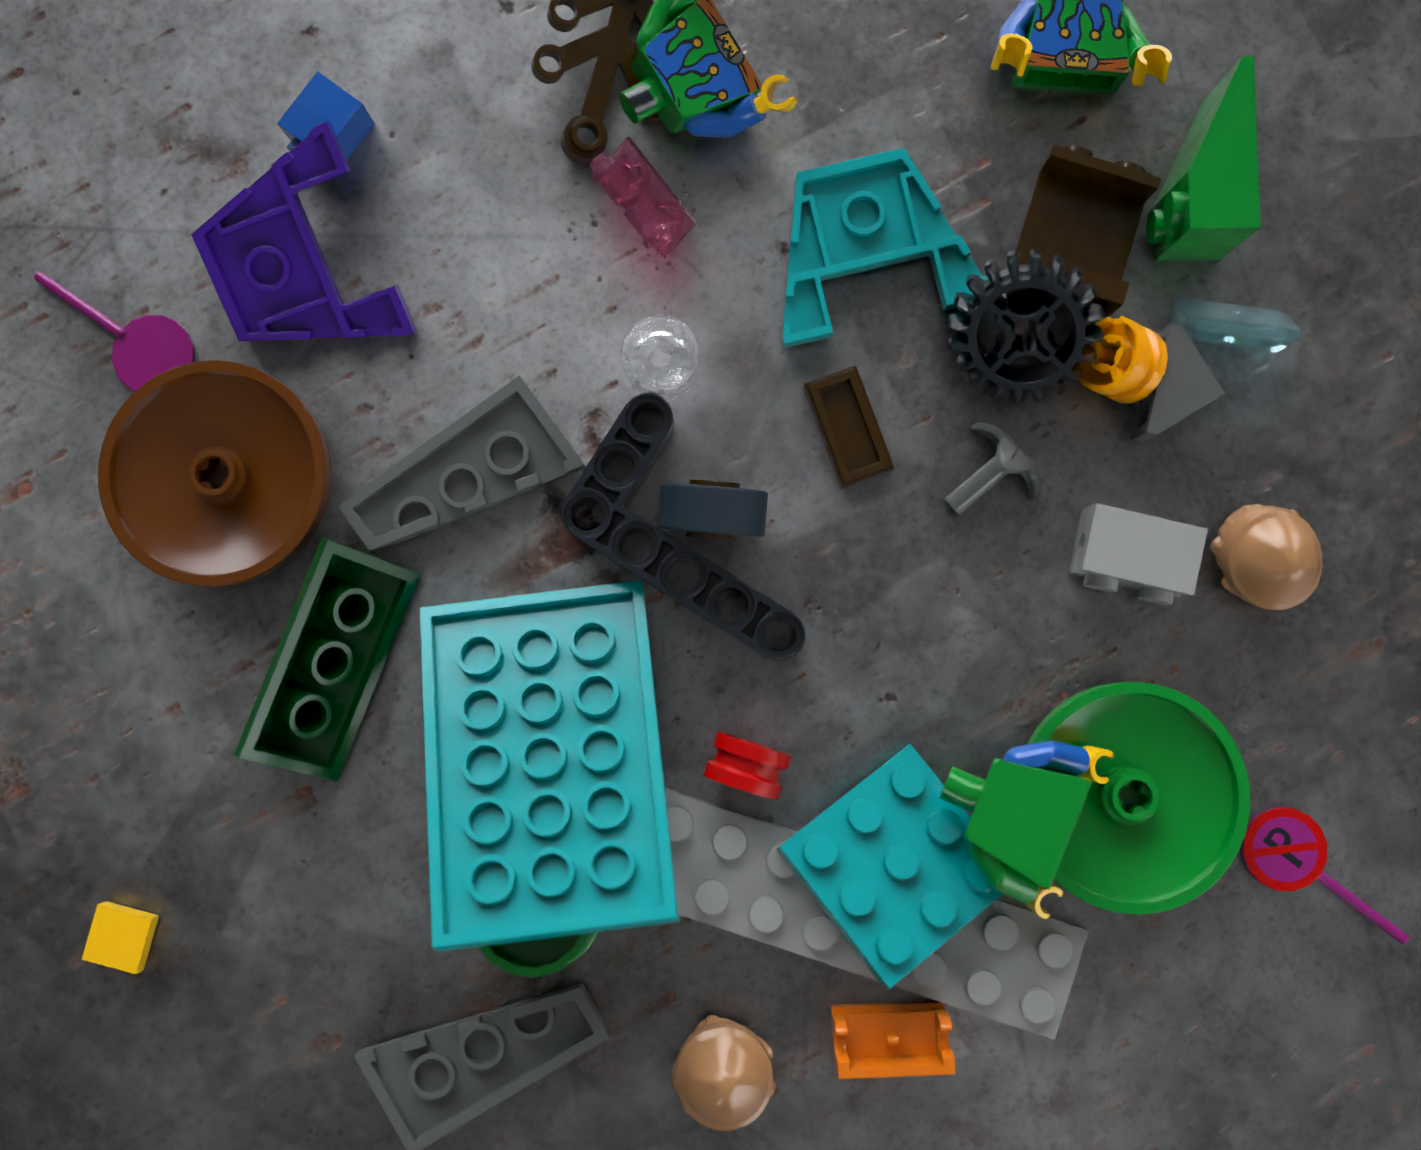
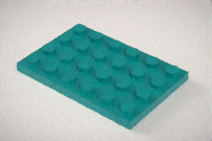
(543, 768)

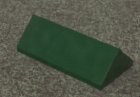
(327, 662)

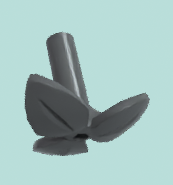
(1007, 460)

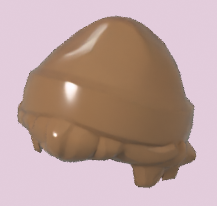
(1268, 556)
(723, 1074)

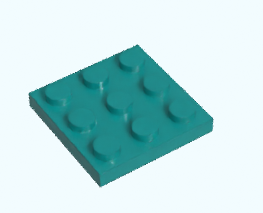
(892, 867)

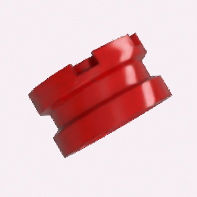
(747, 765)

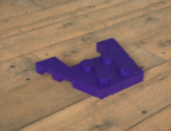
(272, 264)

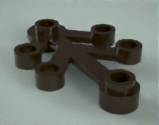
(611, 47)

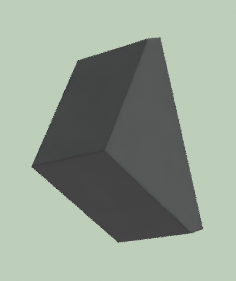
(1182, 390)

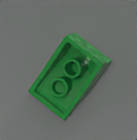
(1214, 182)

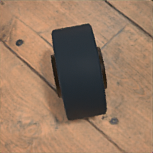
(712, 509)

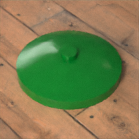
(1170, 803)

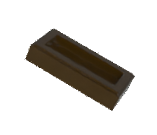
(848, 427)

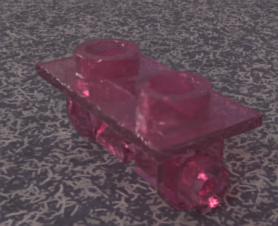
(645, 196)

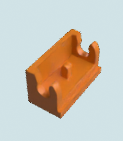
(891, 1039)

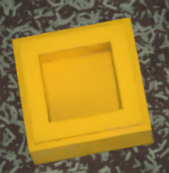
(120, 937)

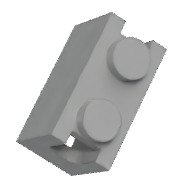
(1137, 553)

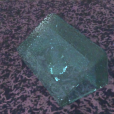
(1235, 324)

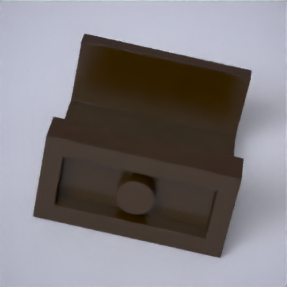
(1088, 217)

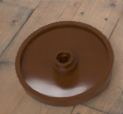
(214, 474)

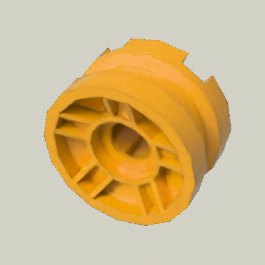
(1127, 361)

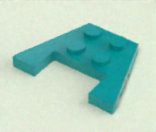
(860, 220)

